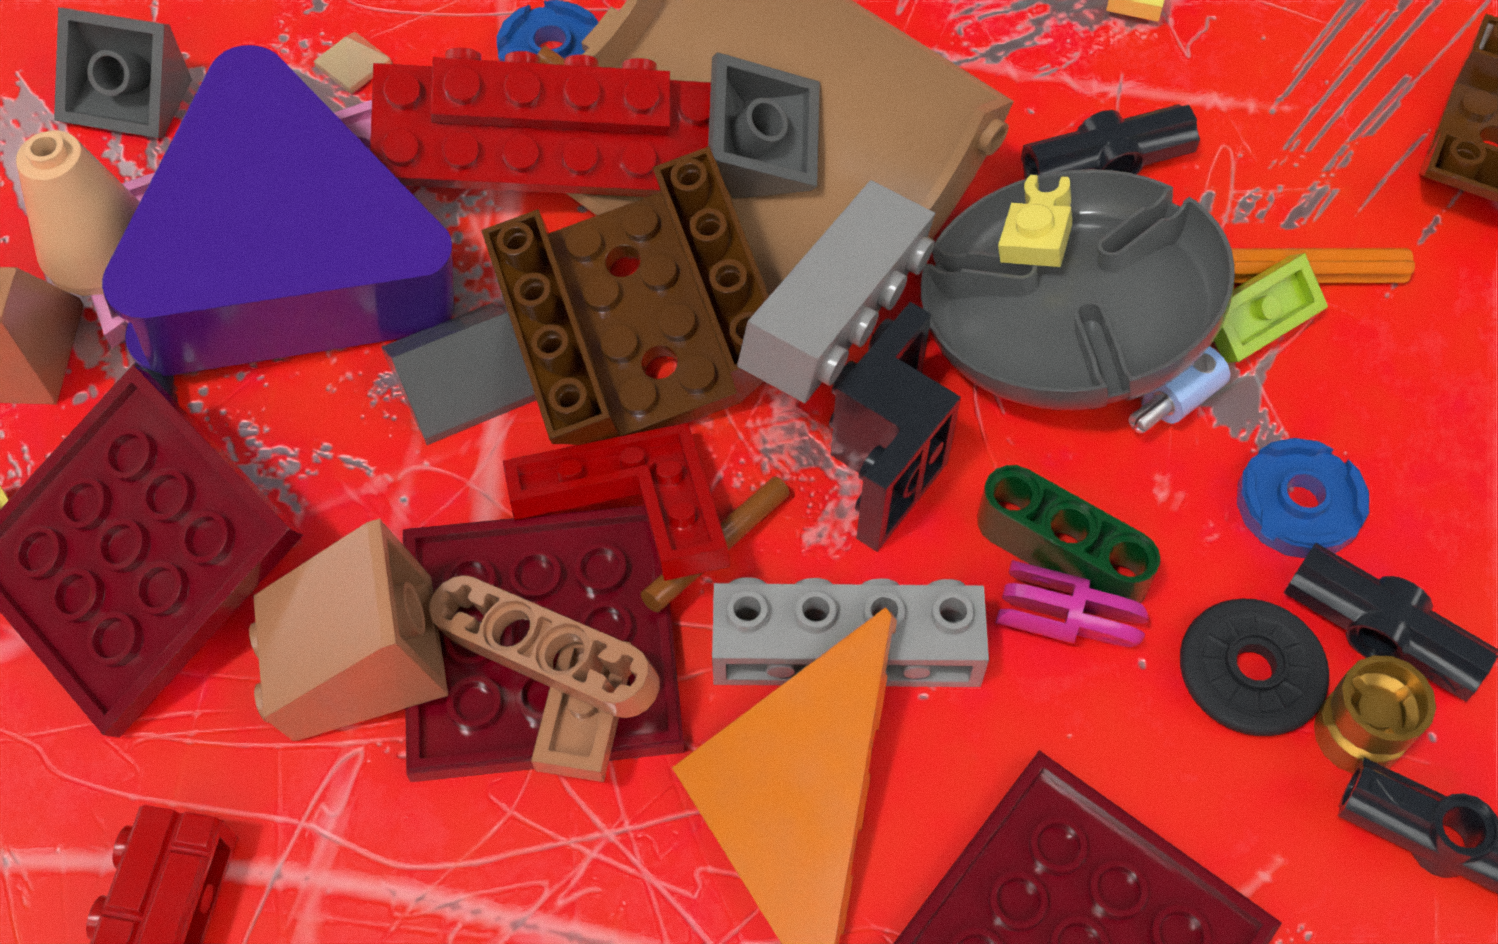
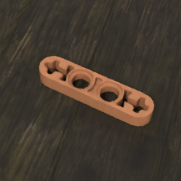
(544, 639)

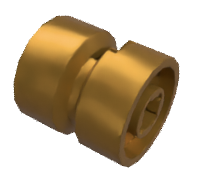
(1374, 713)

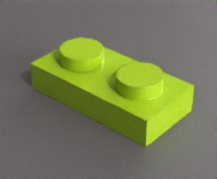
(1269, 307)

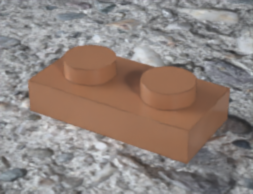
(572, 734)

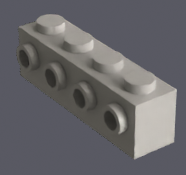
(837, 291)
(779, 629)

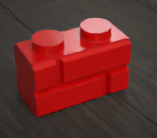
(164, 879)

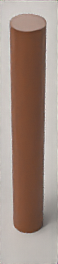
(734, 528)

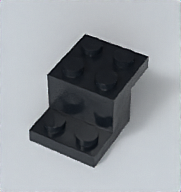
(892, 424)

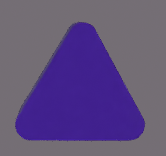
(272, 233)

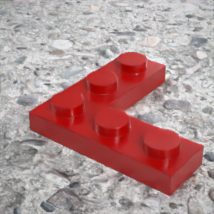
(651, 463)

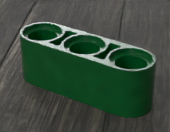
(1053, 510)

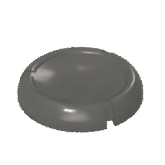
(1116, 321)

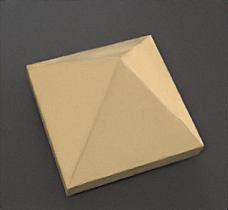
(351, 62)

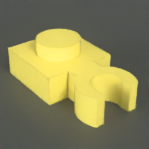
(1040, 228)

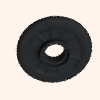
(1245, 704)

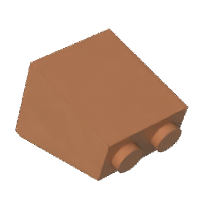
(35, 337)
(346, 637)

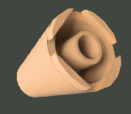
(72, 210)

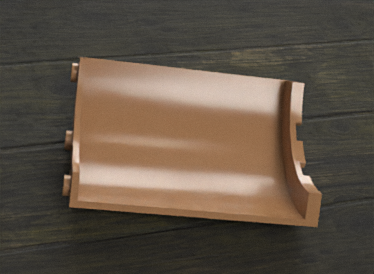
(884, 106)

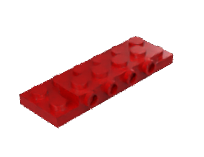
(534, 123)

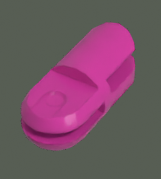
(1069, 608)

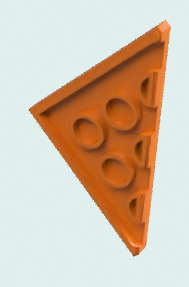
(793, 785)

